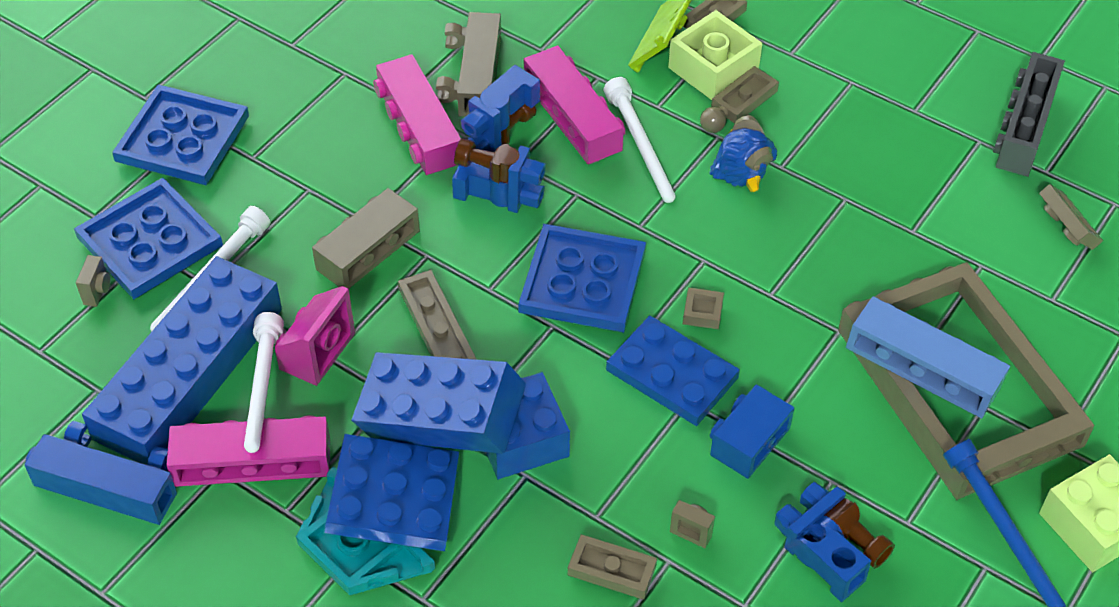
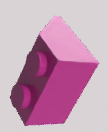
(317, 336)

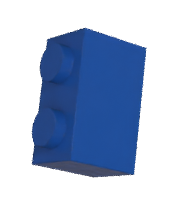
(751, 430)

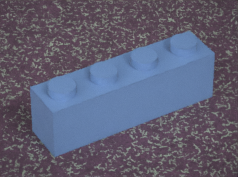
(927, 356)

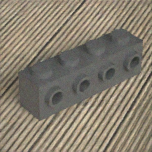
(1029, 114)

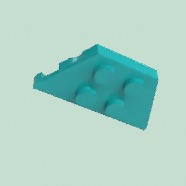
(357, 562)

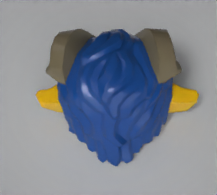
(744, 155)

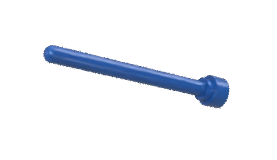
(964, 460)

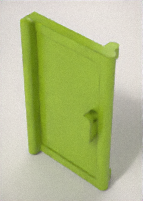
(657, 37)

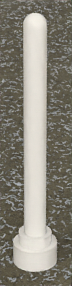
(619, 94)
(251, 223)
(266, 330)

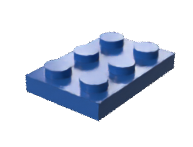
(672, 370)

